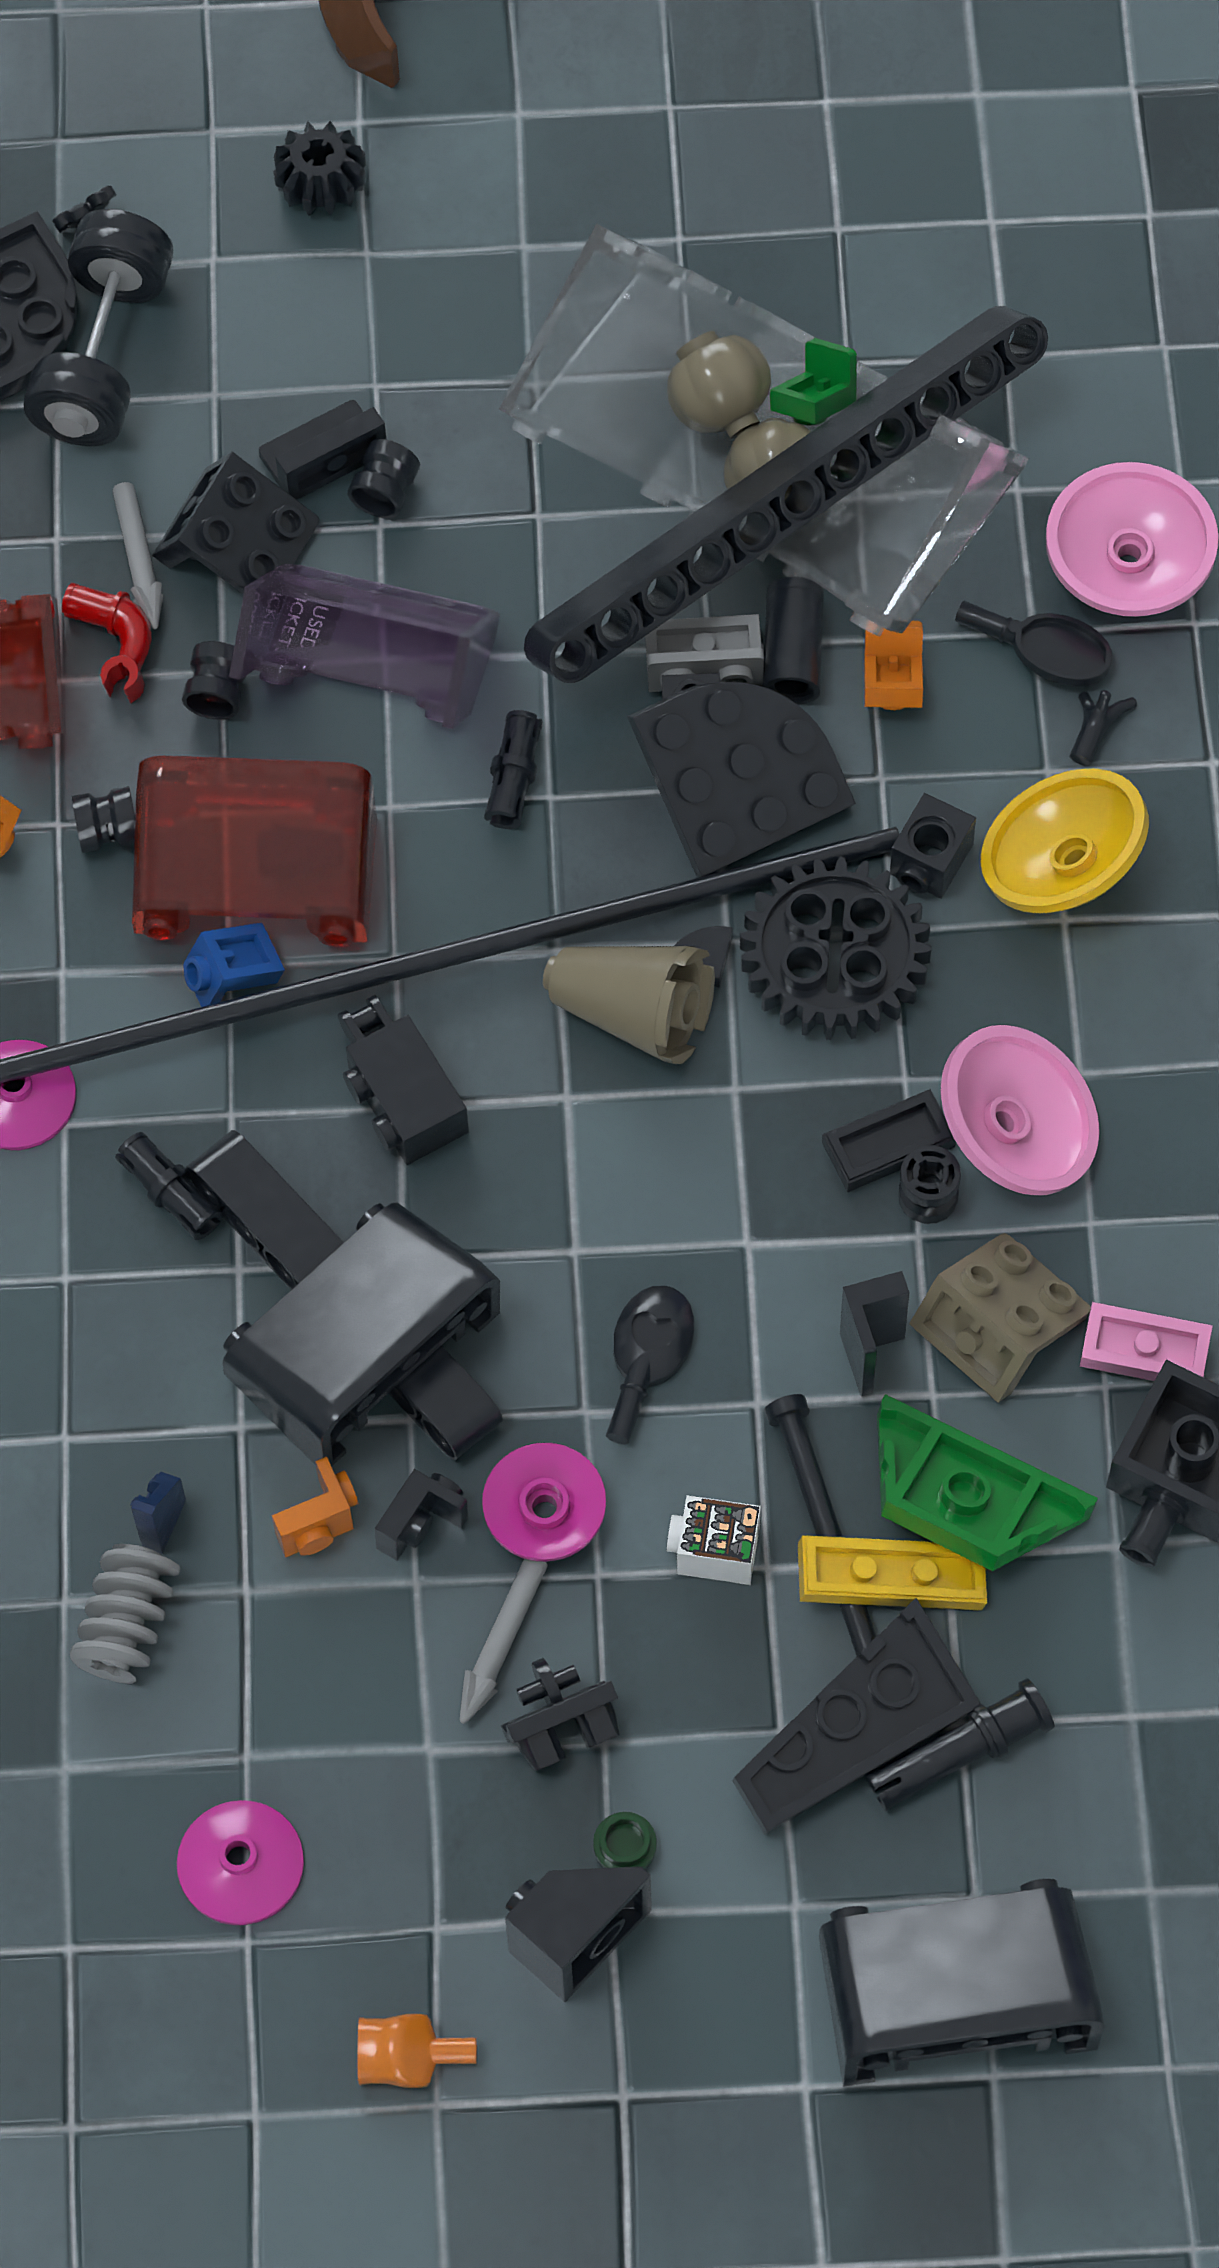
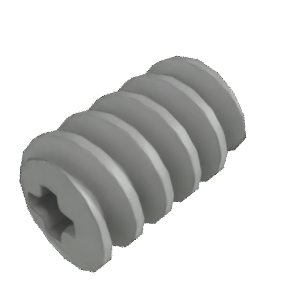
(120, 1612)

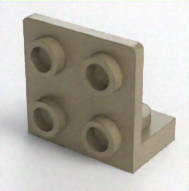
(997, 1313)

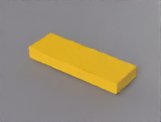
(888, 1573)

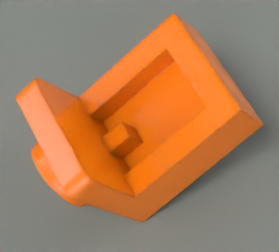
(894, 668)
(317, 1521)

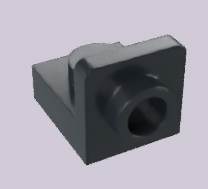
(408, 1515)

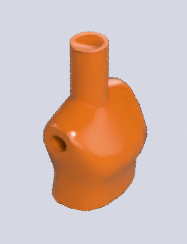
(406, 2050)

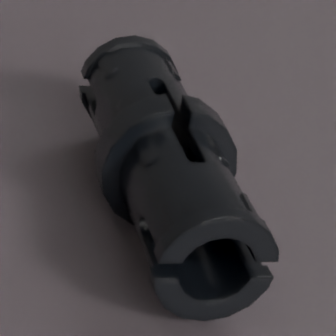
(513, 769)
(169, 1185)

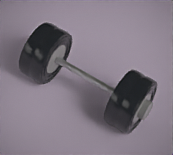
(75, 393)

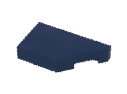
(158, 1511)

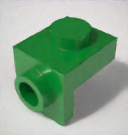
(823, 388)

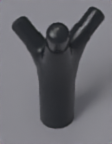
(1095, 723)

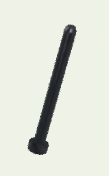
(789, 1415)

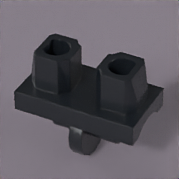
(588, 1707)

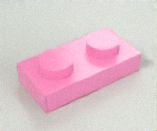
(1140, 1342)

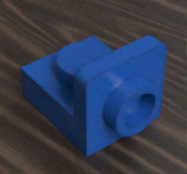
(231, 961)

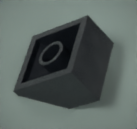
(575, 1921)

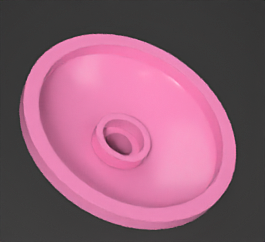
(1137, 514)
(1019, 1110)

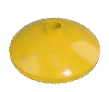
(1064, 841)

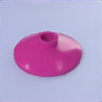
(38, 1108)
(544, 1475)
(244, 1891)

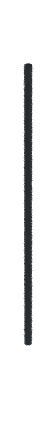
(440, 956)

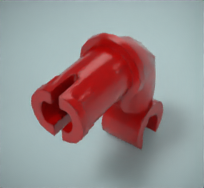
(120, 618)

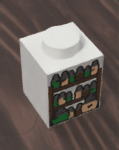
(715, 1539)

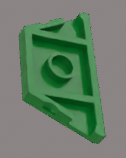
(968, 1490)

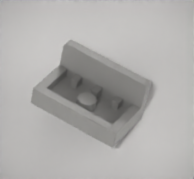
(706, 646)

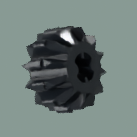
(319, 168)

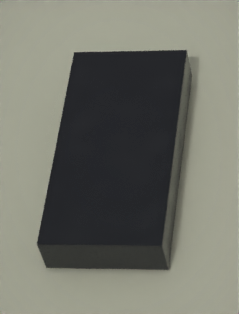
(881, 1140)

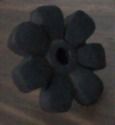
(95, 201)

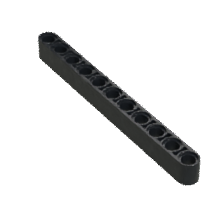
(762, 494)

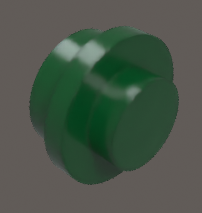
(625, 1841)

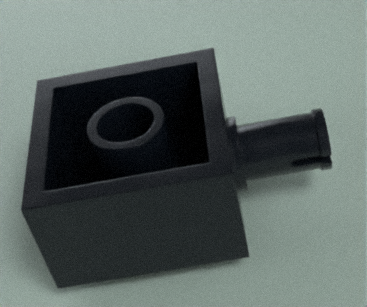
(1170, 1463)

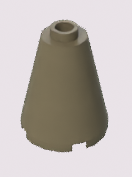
(636, 993)

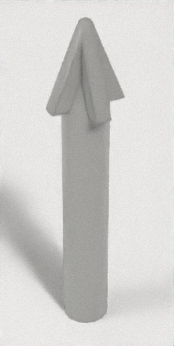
(146, 589)
(480, 1683)

